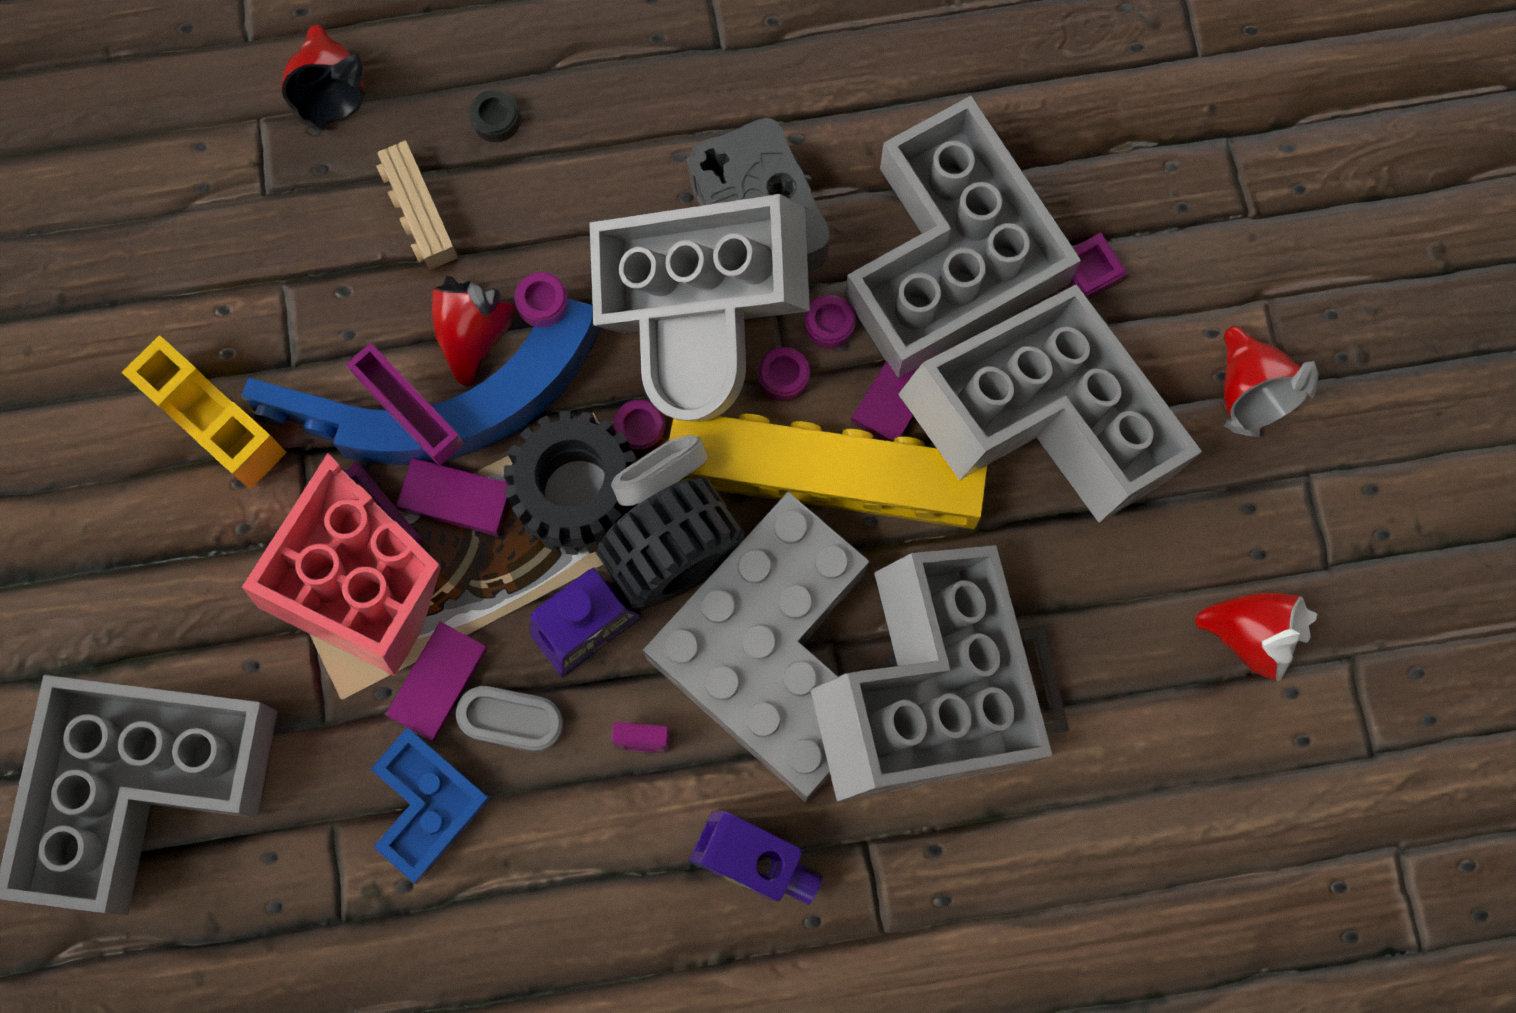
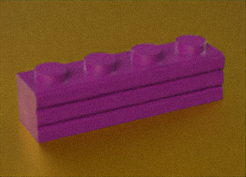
(405, 404)

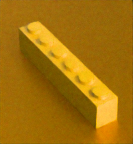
(834, 469)

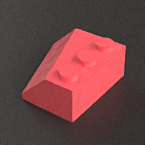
(346, 572)

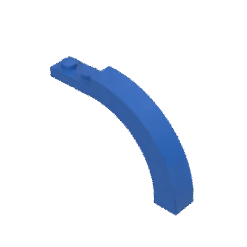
(479, 416)

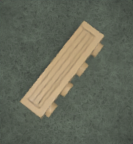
(417, 205)

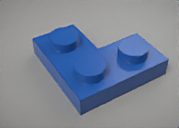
(439, 807)

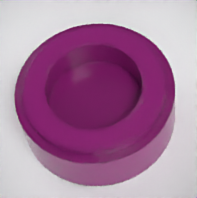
(541, 299)
(830, 321)
(783, 374)
(641, 425)

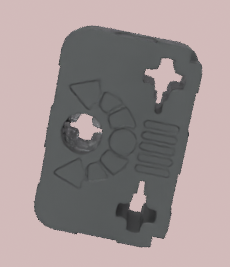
(755, 165)

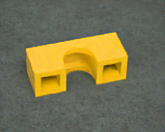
(204, 412)

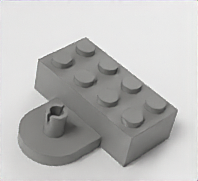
(689, 286)

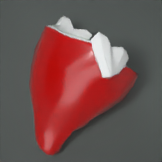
(1260, 629)

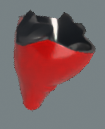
(322, 81)
(468, 324)

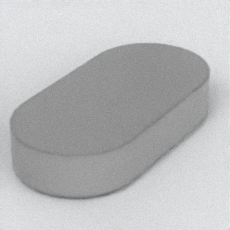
(659, 469)
(510, 719)

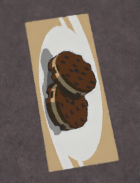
(482, 573)

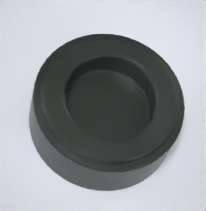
(494, 116)

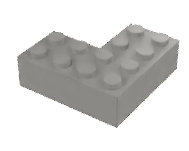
(981, 248)
(1057, 380)
(743, 637)
(959, 687)
(98, 767)

